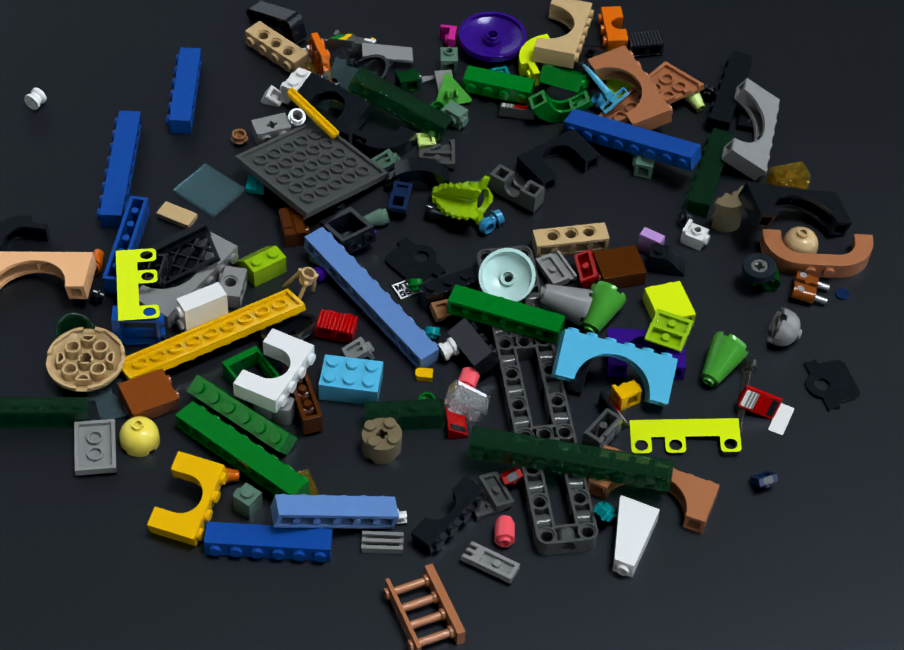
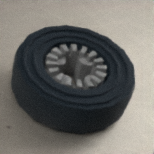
(751, 271)

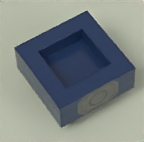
(764, 479)

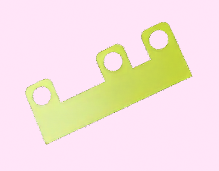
(127, 284)
(681, 428)

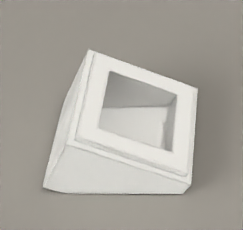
(272, 97)

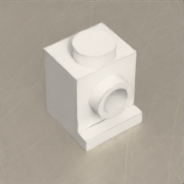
(694, 235)

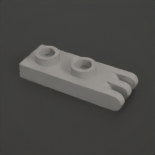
(490, 562)

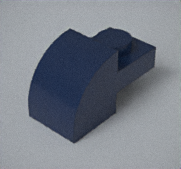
(400, 197)

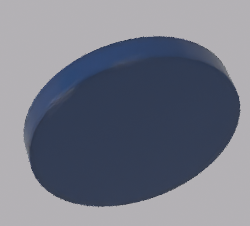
(842, 294)

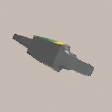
(349, 39)

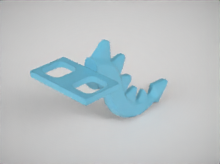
(612, 98)

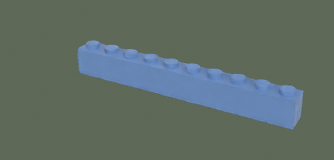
(371, 298)

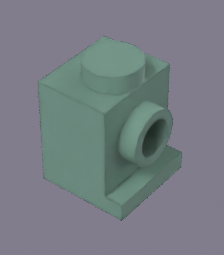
(458, 113)

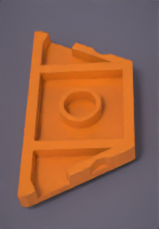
(318, 53)

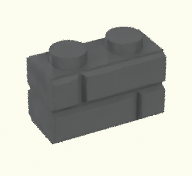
(603, 429)

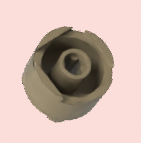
(381, 440)

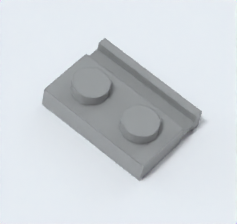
(555, 268)

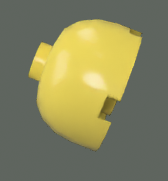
(139, 436)

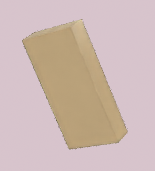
(176, 215)

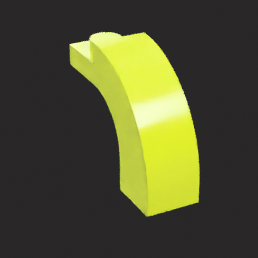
(526, 66)

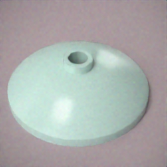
(503, 264)

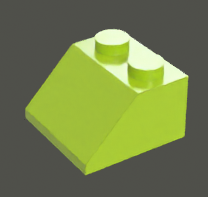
(263, 264)

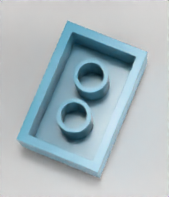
(350, 380)

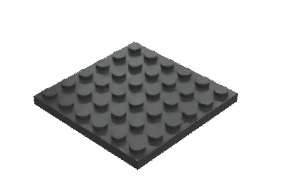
(311, 168)

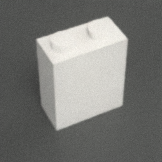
(201, 306)

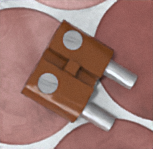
(805, 288)

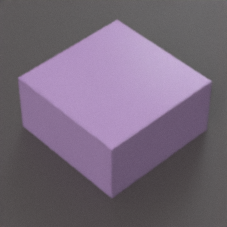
(647, 237)

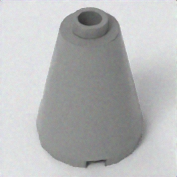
(566, 301)

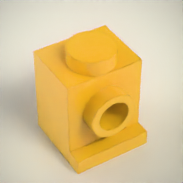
(626, 394)

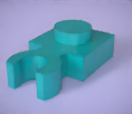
(605, 511)

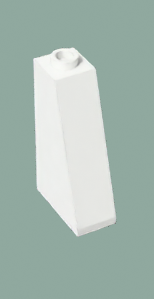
(633, 532)

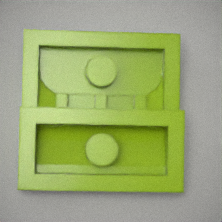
(669, 330)

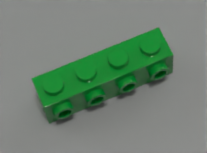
(498, 85)

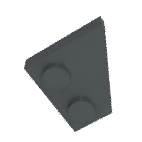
(442, 154)

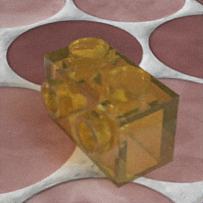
(790, 175)

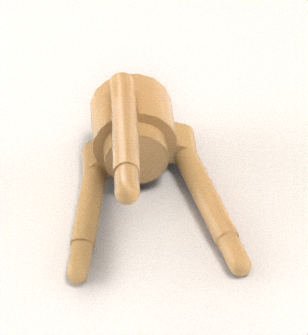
(307, 277)

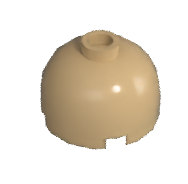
(801, 240)

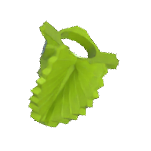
(461, 199)

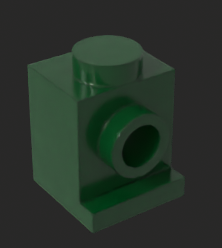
(408, 80)

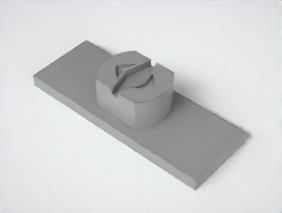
(392, 53)

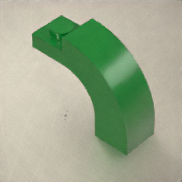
(558, 110)

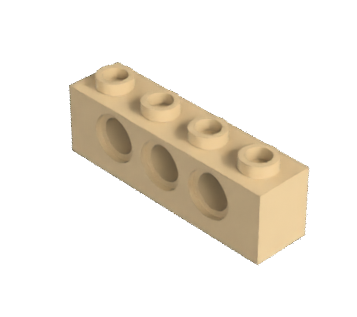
(276, 47)
(570, 239)

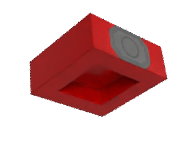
(511, 476)

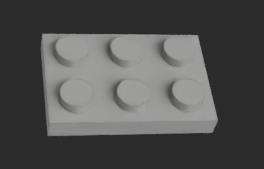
(95, 447)

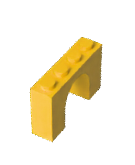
(190, 526)

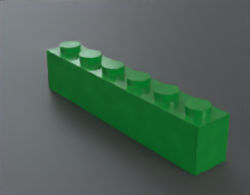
(506, 314)
(242, 415)

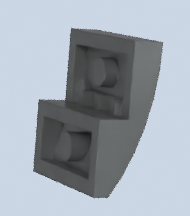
(496, 496)

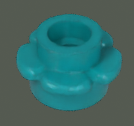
(432, 332)

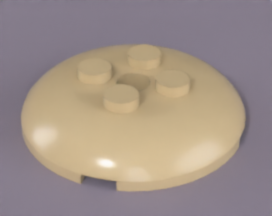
(85, 359)

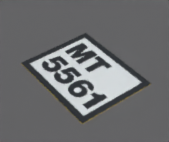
(401, 290)

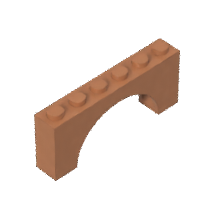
(621, 66)
(693, 494)

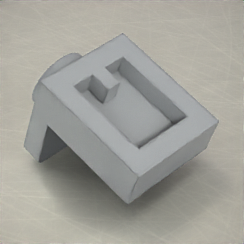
(359, 349)

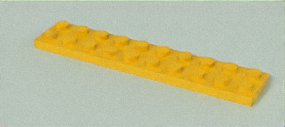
(213, 334)

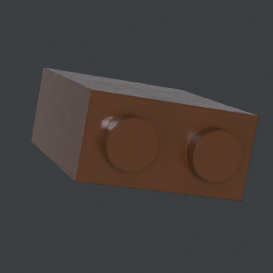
(620, 266)

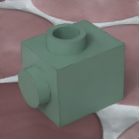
(449, 59)
(643, 166)
(247, 501)

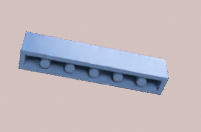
(334, 511)

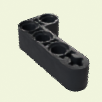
(279, 18)

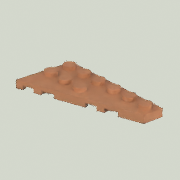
(669, 81)

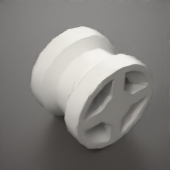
(35, 98)
(448, 349)

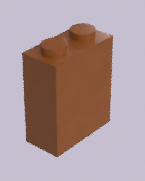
(149, 395)

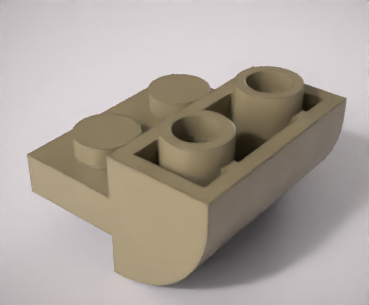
(727, 212)

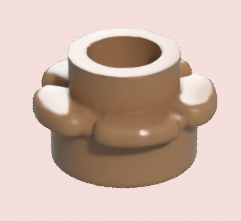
(239, 136)

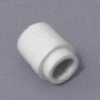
(296, 117)

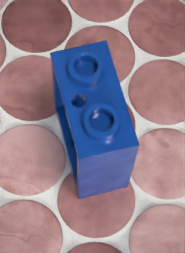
(139, 336)

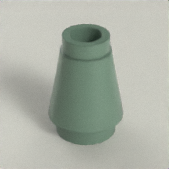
(377, 217)

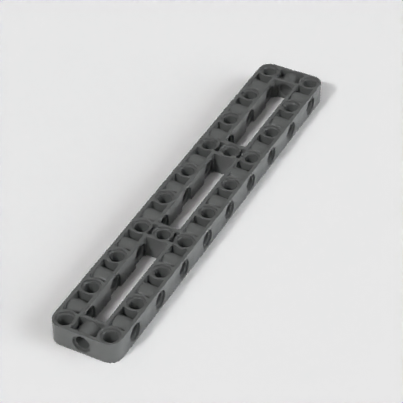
(512, 349)

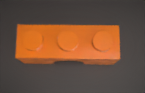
(611, 27)

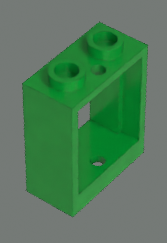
(564, 78)
(246, 360)

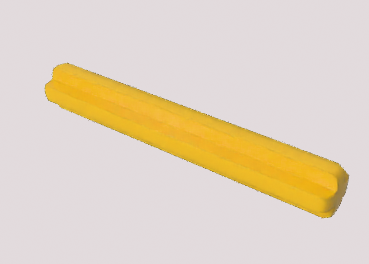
(311, 112)

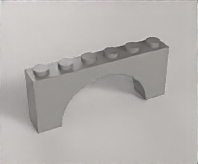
(762, 109)
(167, 297)

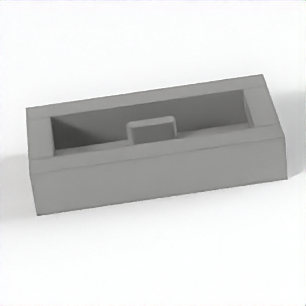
(382, 539)

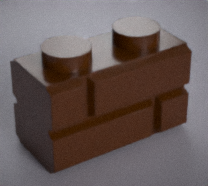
(292, 227)

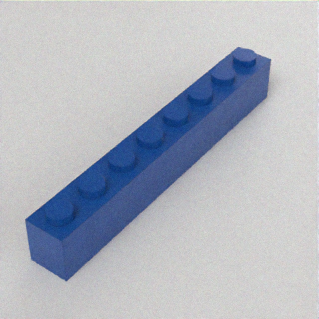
(634, 139)
(120, 168)

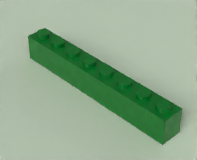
(240, 451)

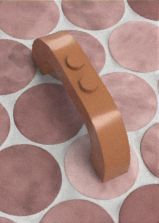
(817, 264)

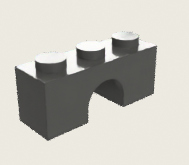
(504, 184)

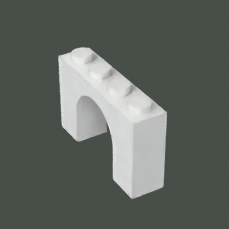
(273, 392)

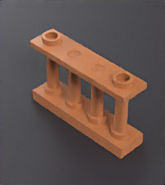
(437, 596)

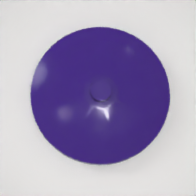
(492, 36)

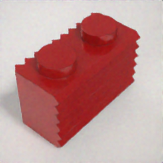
(336, 326)

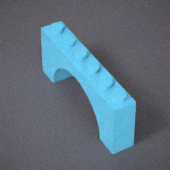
(654, 369)

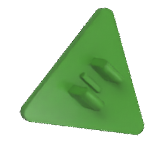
(452, 91)

